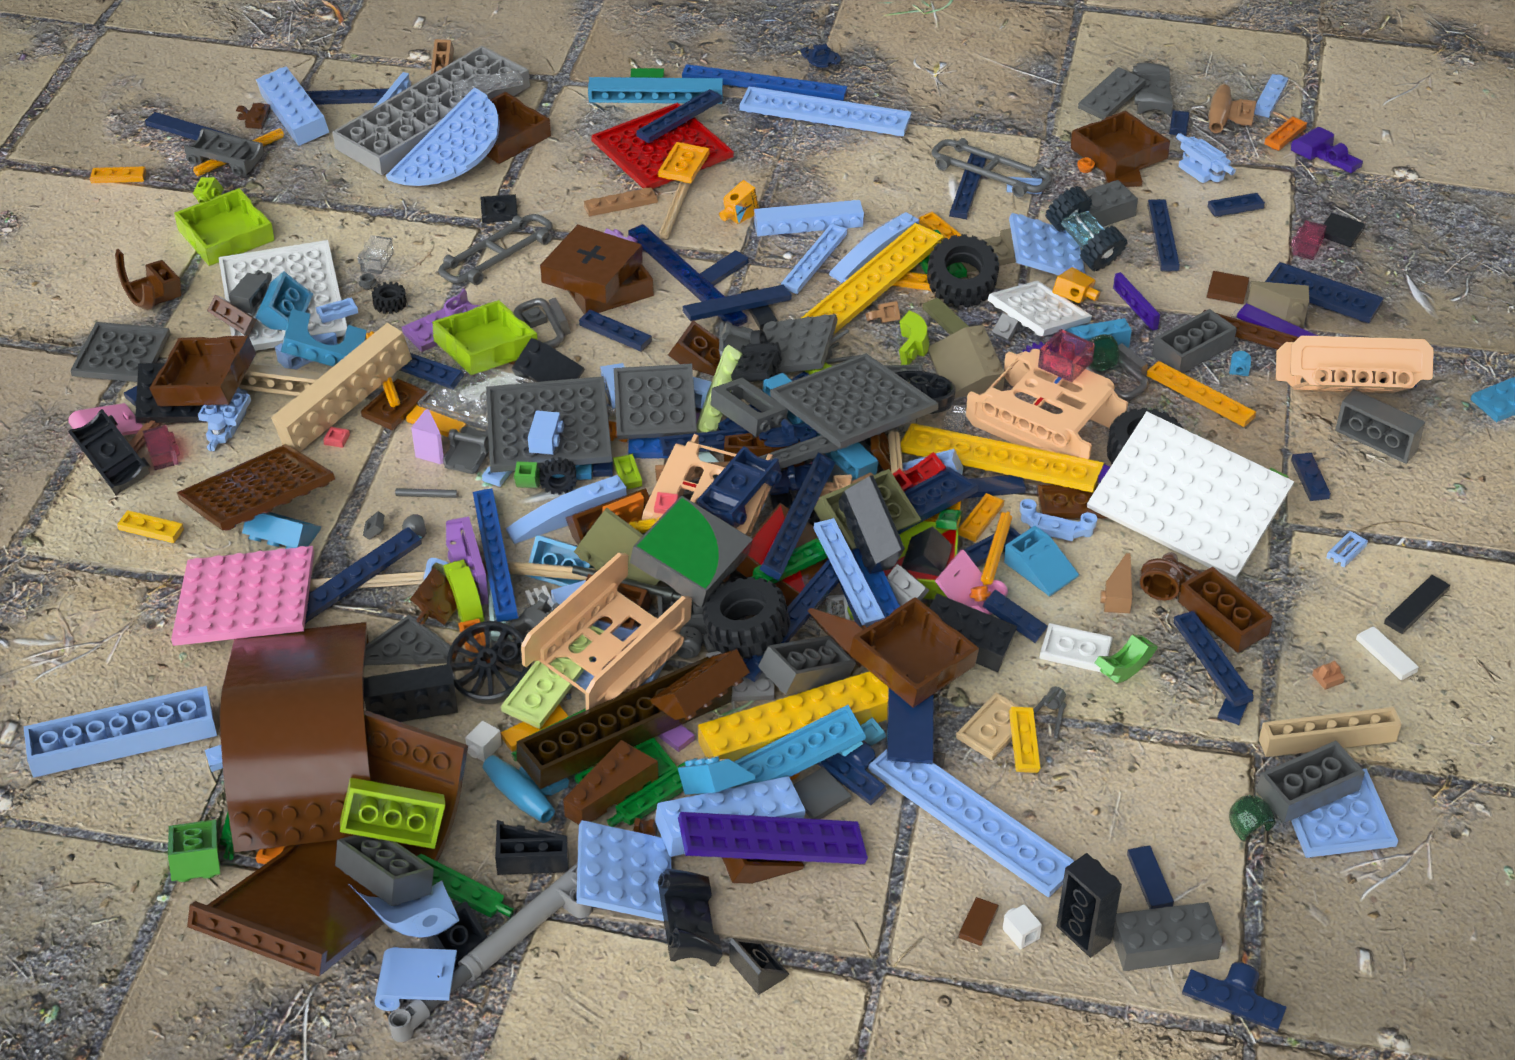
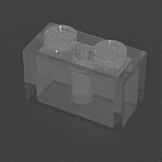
(376, 254)

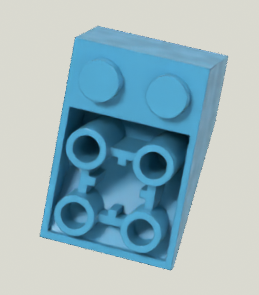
(1039, 561)

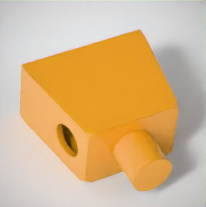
(1075, 286)

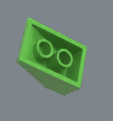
(193, 850)

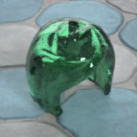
(1105, 352)
(1249, 814)

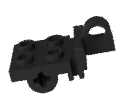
(758, 359)

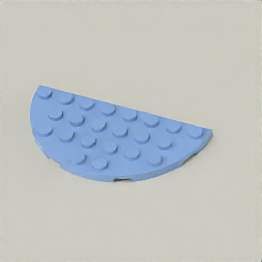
(452, 145)

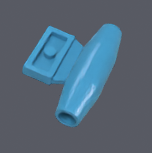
(522, 789)

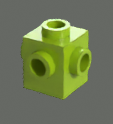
(207, 189)

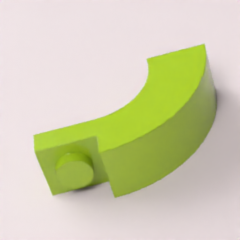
(916, 331)
(464, 591)

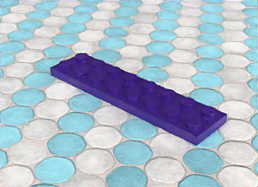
(771, 838)

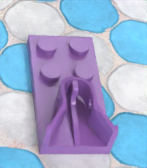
(421, 331)
(467, 549)

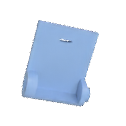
(414, 975)

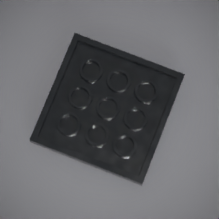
(146, 406)

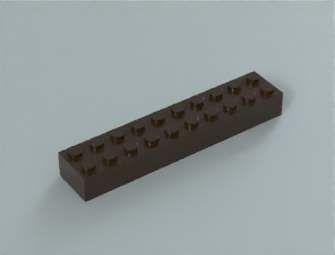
(595, 732)

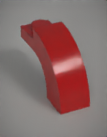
(920, 472)

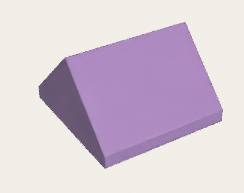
(427, 439)

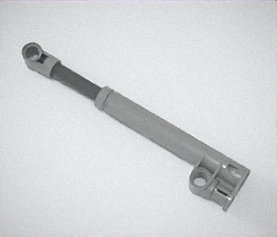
(559, 894)

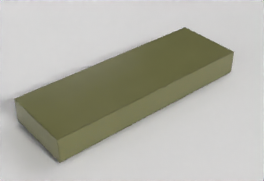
(944, 316)

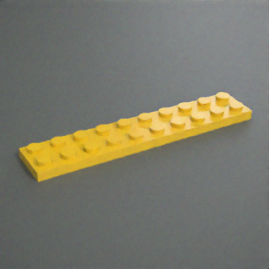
(877, 275)
(1004, 457)

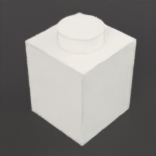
(483, 741)
(1022, 926)

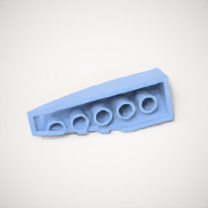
(871, 245)
(552, 514)

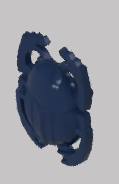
(821, 56)
(787, 434)
(790, 479)

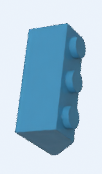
(282, 296)
(1117, 328)
(281, 530)
(555, 552)
(712, 775)

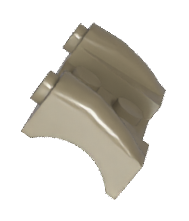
(1002, 247)

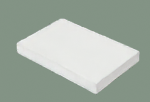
(1074, 647)

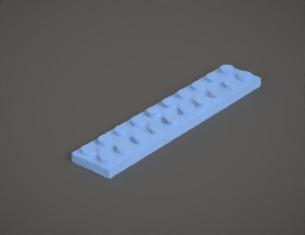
(825, 111)
(977, 821)

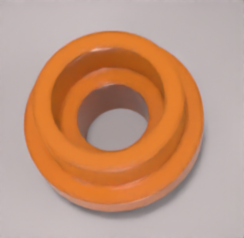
(1086, 165)
(979, 593)

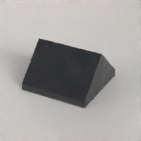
(927, 552)
(461, 936)
(756, 964)

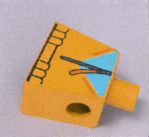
(740, 203)

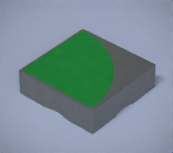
(691, 550)

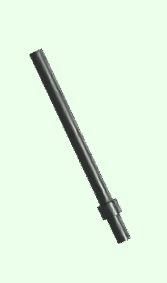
(668, 593)

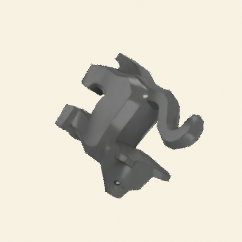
(532, 616)

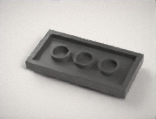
(1111, 93)

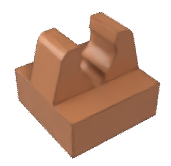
(1329, 675)

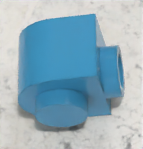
(1242, 360)

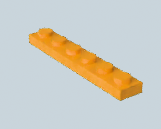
(1201, 393)

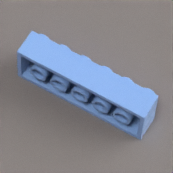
(292, 106)
(764, 798)

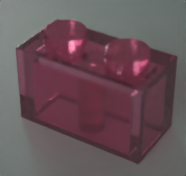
(1308, 240)
(161, 447)

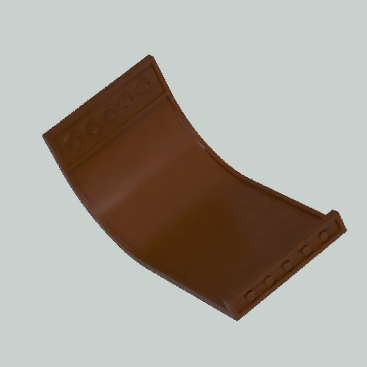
(293, 734)
(301, 902)

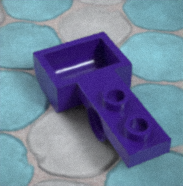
(1320, 144)

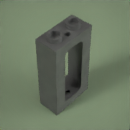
(731, 406)

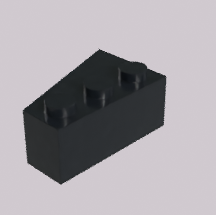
(529, 851)

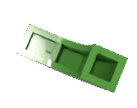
(527, 475)
(1128, 660)

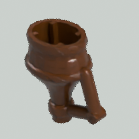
(1163, 576)

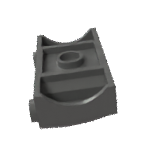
(1157, 89)
(237, 151)

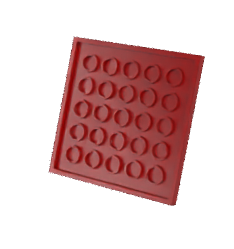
(644, 159)

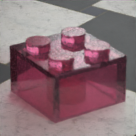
(1066, 355)

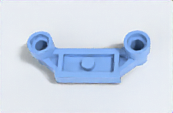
(1057, 526)

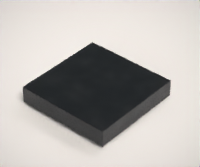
(498, 208)
(1342, 229)

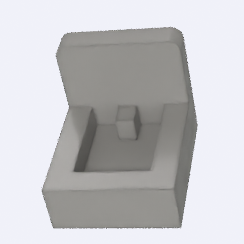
(1006, 327)

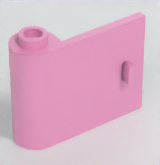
(120, 412)
(967, 577)

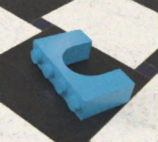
(301, 344)

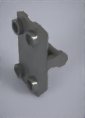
(734, 336)
(466, 449)

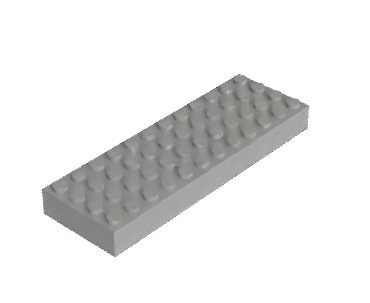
(397, 125)

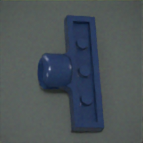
(852, 772)
(1236, 995)

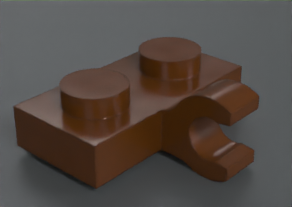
(254, 117)

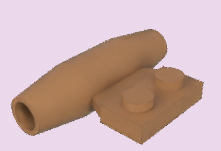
(1224, 108)

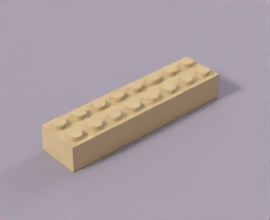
(342, 388)

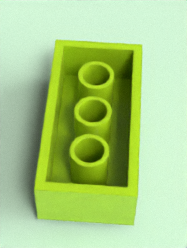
(392, 813)

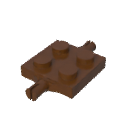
(435, 598)

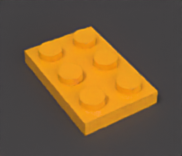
(683, 162)

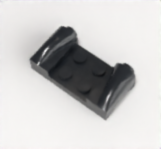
(110, 452)
(688, 916)

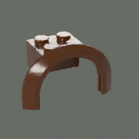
(157, 287)

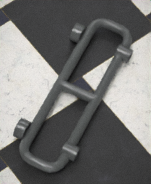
(1019, 188)
(475, 275)

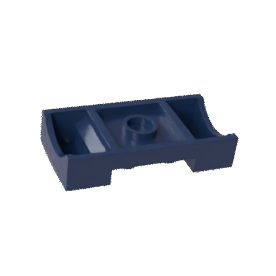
(737, 485)

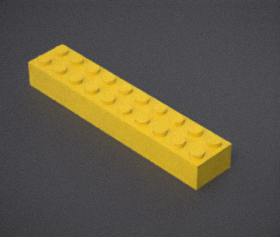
(756, 727)

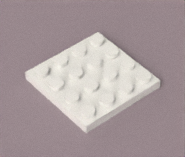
(1039, 308)

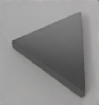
(408, 644)

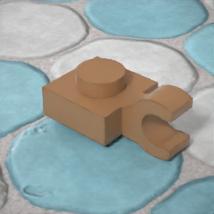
(886, 312)

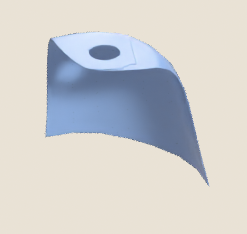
(417, 917)

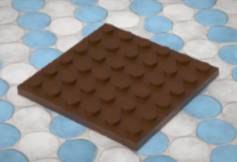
(255, 487)

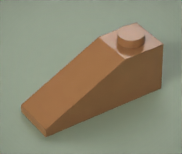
(442, 54)
(1118, 588)

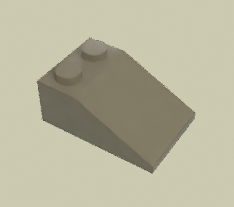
(1281, 300)

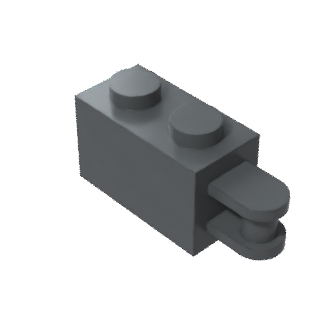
(250, 291)

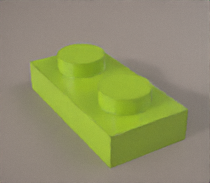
(627, 471)

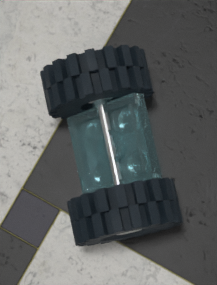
(1072, 214)

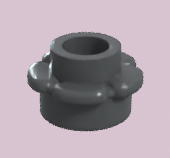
(367, 281)

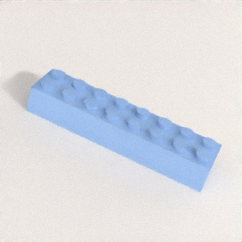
(119, 731)

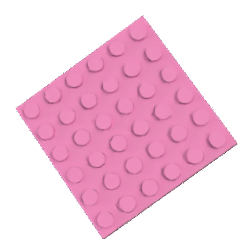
(244, 595)

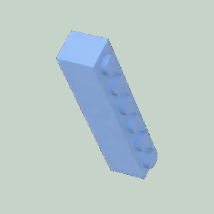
(808, 217)

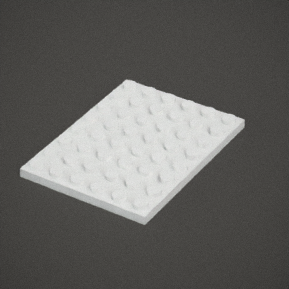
(307, 264)
(1190, 495)

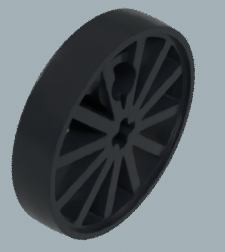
(934, 386)
(479, 661)

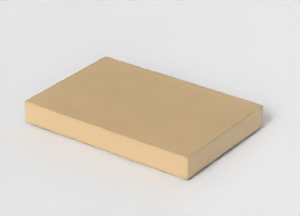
(989, 727)

